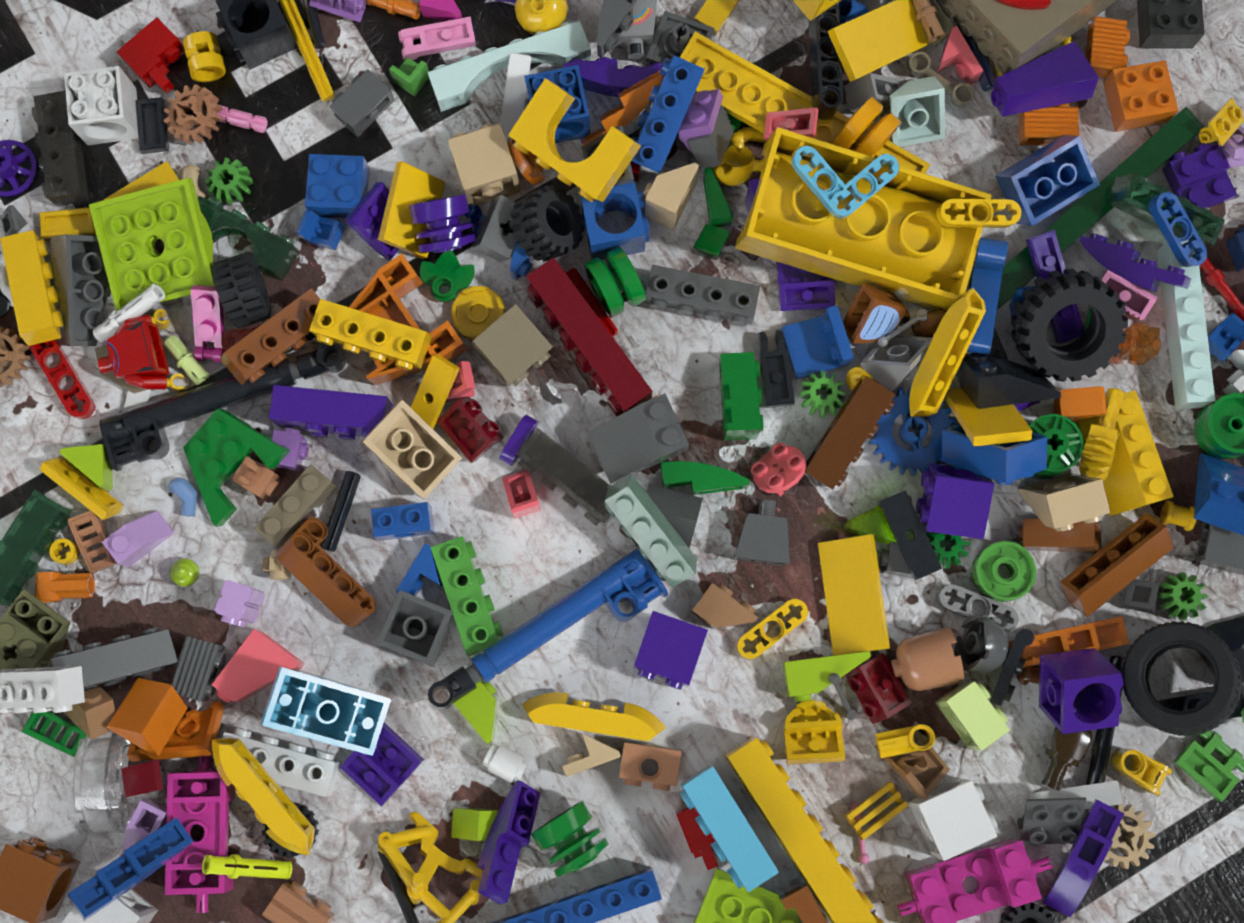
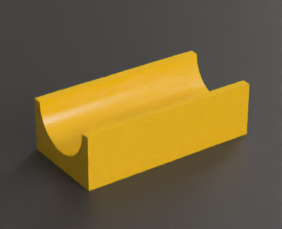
(884, 243)

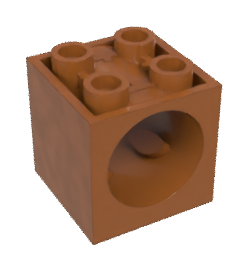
(34, 879)

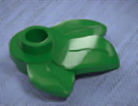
(446, 273)

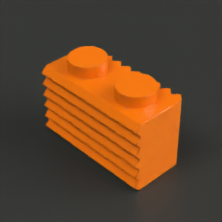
(1106, 45)
(1047, 124)

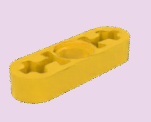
(999, 221)
(793, 622)

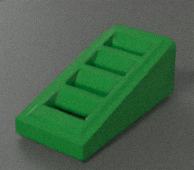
(717, 206)
(33, 720)

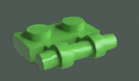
(1208, 771)

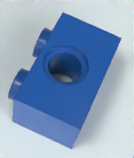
(402, 521)

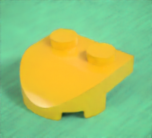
(813, 734)

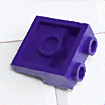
(1201, 176)

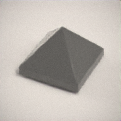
(12, 221)

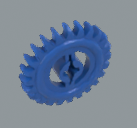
(919, 456)

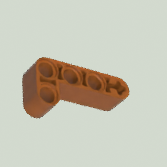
(324, 575)

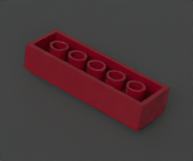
(587, 337)

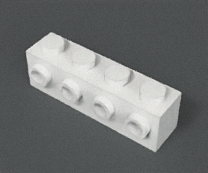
(41, 689)
(292, 764)

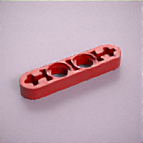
(56, 375)

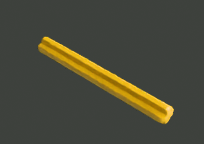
(307, 50)

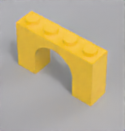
(536, 134)

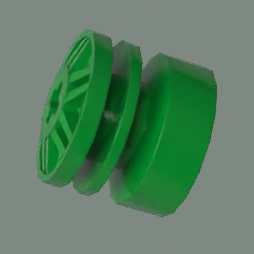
(1065, 437)
(570, 839)

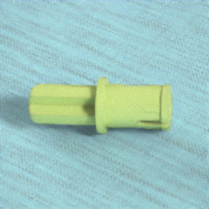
(186, 360)

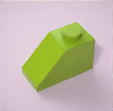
(480, 709)

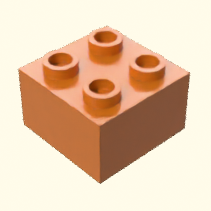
(1140, 96)

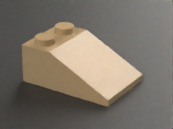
(411, 450)
(1066, 500)

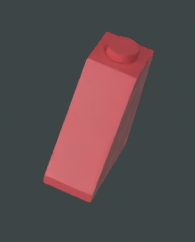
(253, 667)

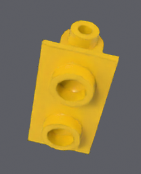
(1222, 124)

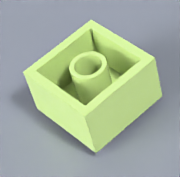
(973, 715)

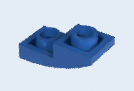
(520, 263)

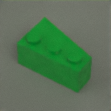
(740, 396)

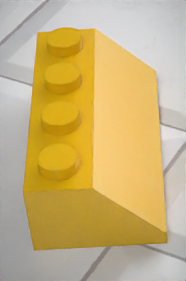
(1136, 470)

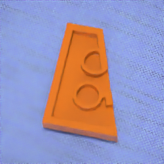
(190, 738)

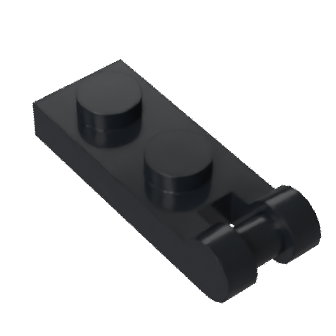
(1013, 665)

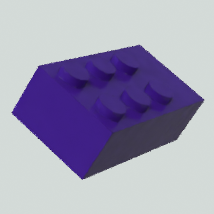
(327, 411)

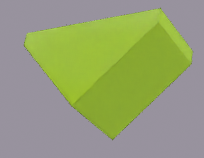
(93, 462)
(472, 823)

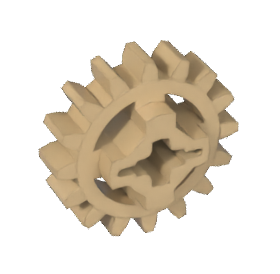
(1128, 846)

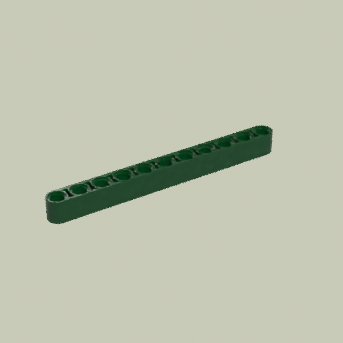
(1093, 205)

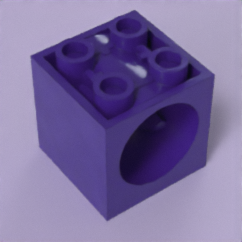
(954, 501)
(670, 650)
(1059, 686)

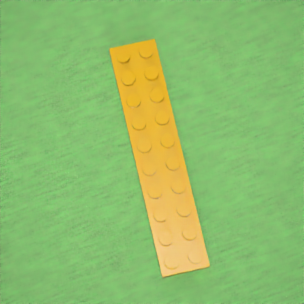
(754, 92)

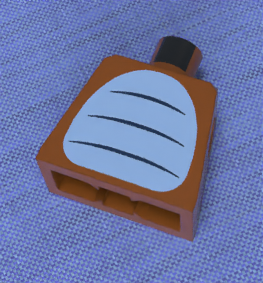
(874, 315)

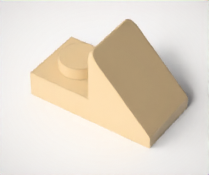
(598, 752)

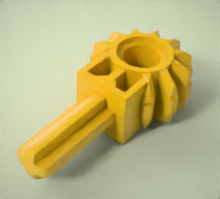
(1102, 439)

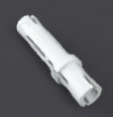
(133, 309)

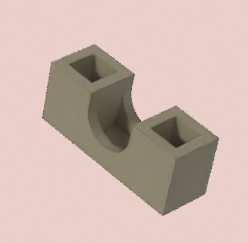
(285, 516)

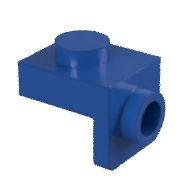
(320, 230)
(1226, 337)

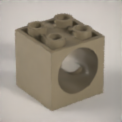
(512, 346)

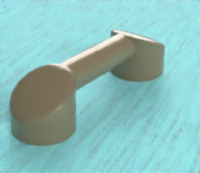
(920, 67)

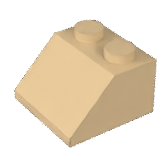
(670, 194)

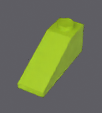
(812, 675)

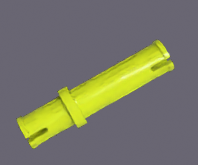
(216, 865)

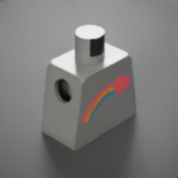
(641, 31)

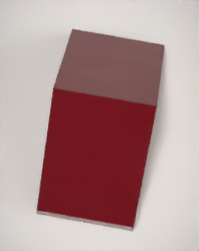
(142, 778)

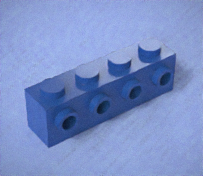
(666, 112)

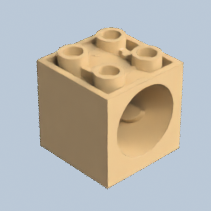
(484, 164)

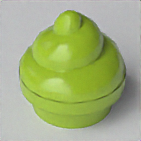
(184, 572)

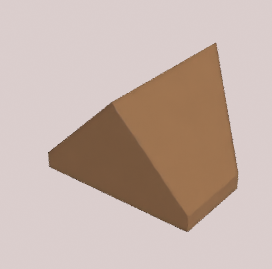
(919, 771)

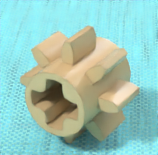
(275, 568)

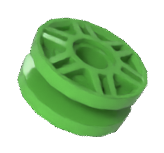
(1020, 566)

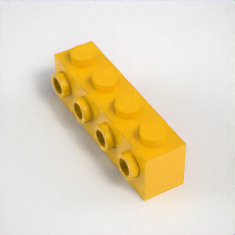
(31, 287)
(370, 334)

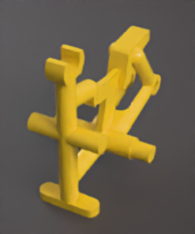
(418, 882)

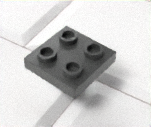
(673, 36)

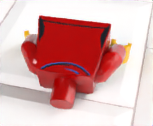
(138, 354)

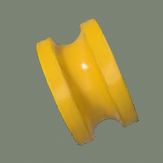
(57, 546)

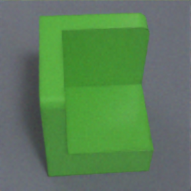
(410, 75)

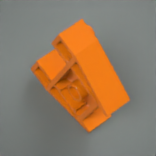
(383, 299)

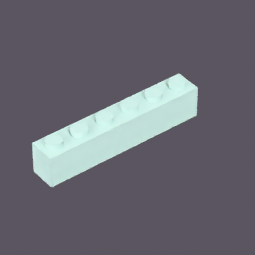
(1186, 336)

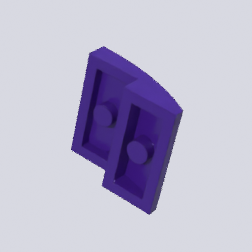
(368, 217)
(803, 289)
(386, 769)

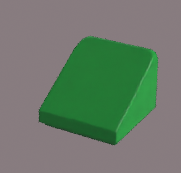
(712, 240)

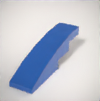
(130, 868)

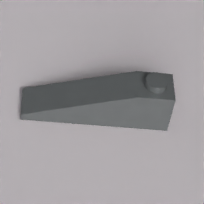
(80, 286)

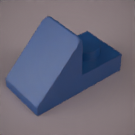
(422, 566)

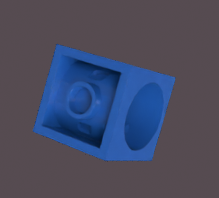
(576, 120)
(623, 199)

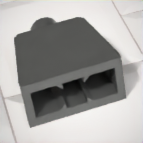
(764, 537)

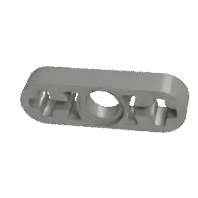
(960, 593)

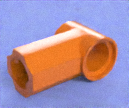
(59, 586)

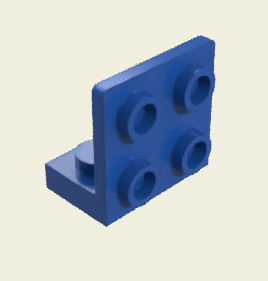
(818, 344)

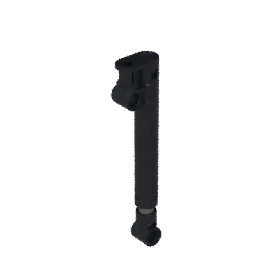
(131, 431)

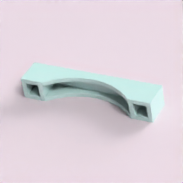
(457, 82)

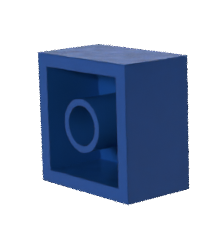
(335, 184)

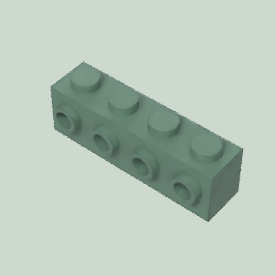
(650, 530)

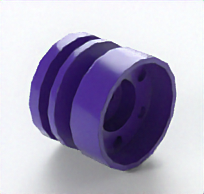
(442, 223)

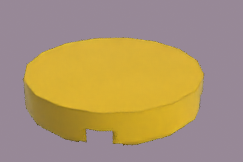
(476, 310)

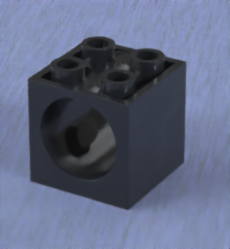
(263, 44)

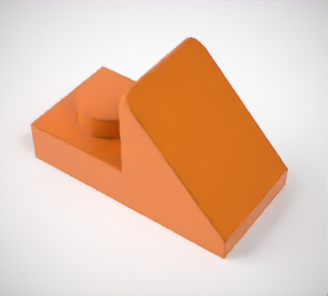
(1081, 403)

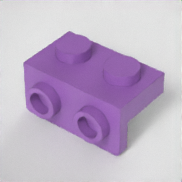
(700, 115)

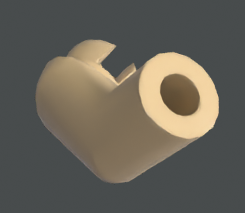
(193, 171)

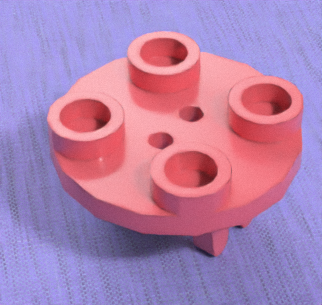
(779, 469)

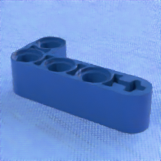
(986, 281)

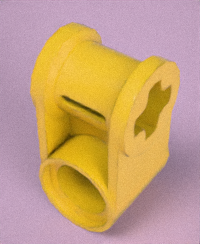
(1144, 772)

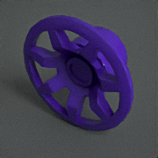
(10, 167)

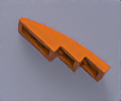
(633, 102)
(1096, 635)

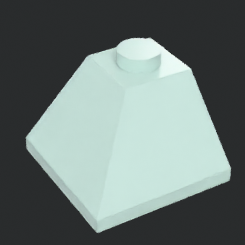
(921, 110)

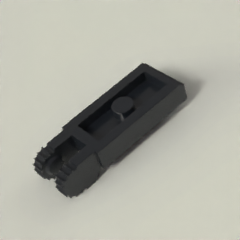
(776, 372)

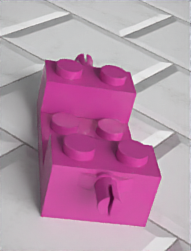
(202, 800)
(1002, 877)

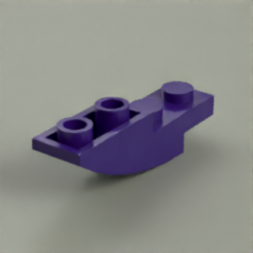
(606, 79)
(1124, 262)
(504, 841)
(1083, 858)

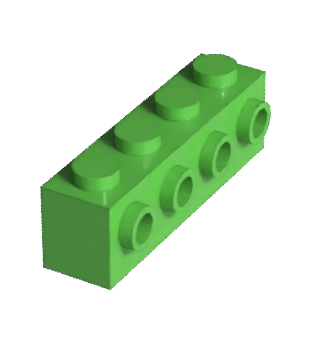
(466, 596)

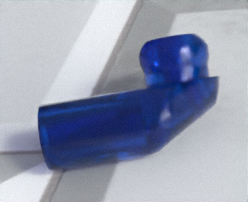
(476, 217)

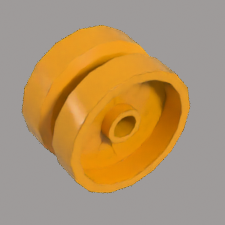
(863, 129)

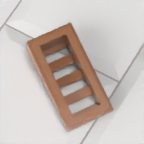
(79, 534)

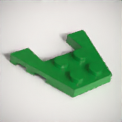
(219, 451)

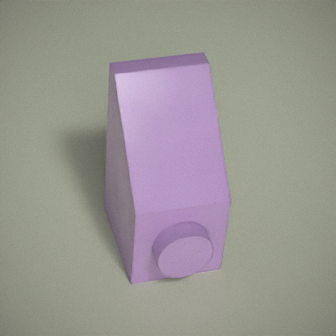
(137, 538)

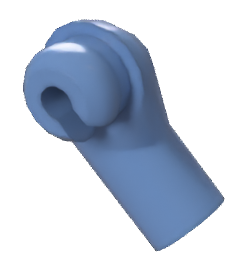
(186, 493)

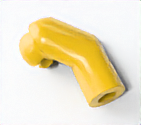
(744, 135)

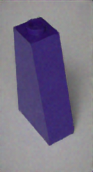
(1045, 82)

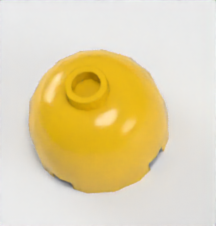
(541, 14)

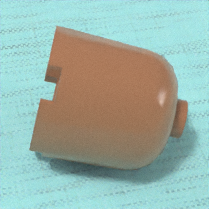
(928, 661)

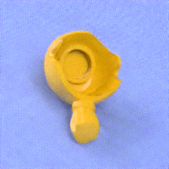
(737, 166)

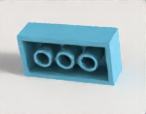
(729, 828)

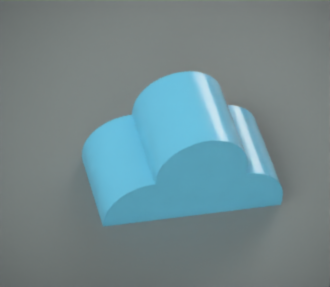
(325, 710)

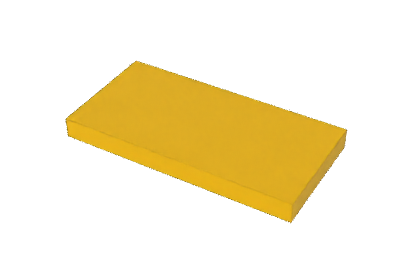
(878, 38)
(990, 424)
(853, 595)

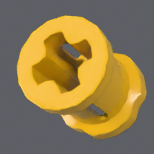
(1178, 515)

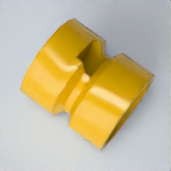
(204, 56)

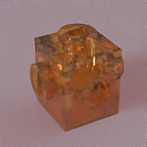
(1146, 340)

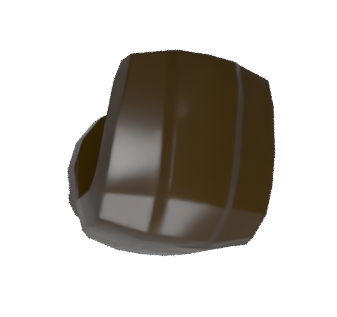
(1066, 751)

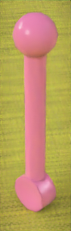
(863, 857)

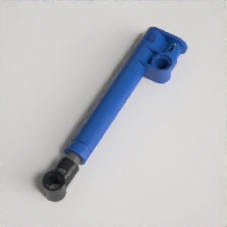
(620, 582)

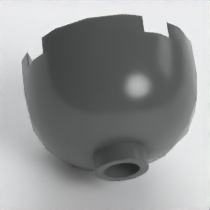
(982, 645)

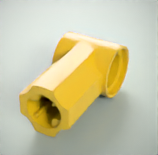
(901, 741)

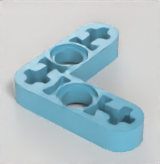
(838, 188)

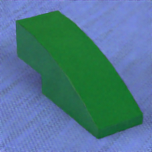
(701, 477)

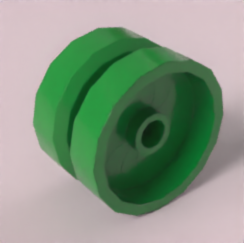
(615, 281)
(1221, 427)

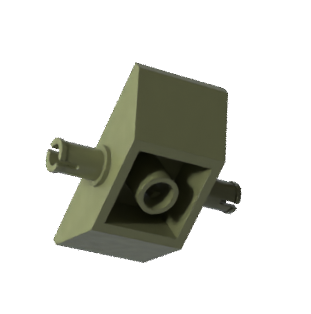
(31, 632)

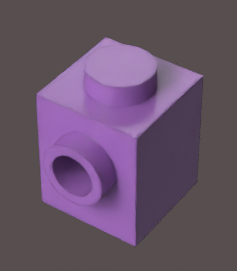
(296, 444)

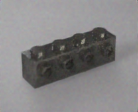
(60, 151)
(567, 475)

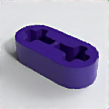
(521, 434)

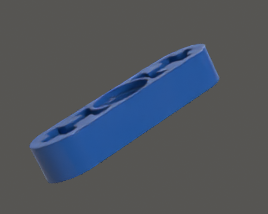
(1166, 227)

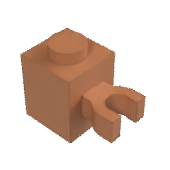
(257, 479)

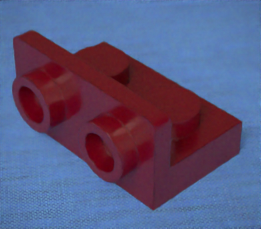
(470, 428)
(878, 689)

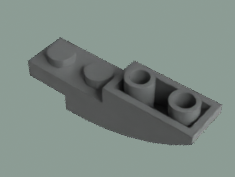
(613, 19)

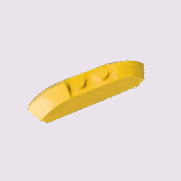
(945, 354)
(554, 711)
(265, 796)

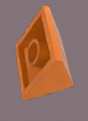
(148, 715)

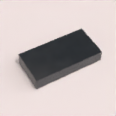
(151, 125)

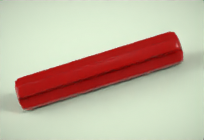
(587, 294)

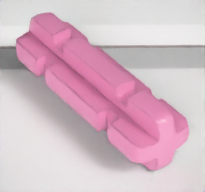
(243, 119)

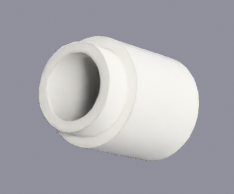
(504, 763)

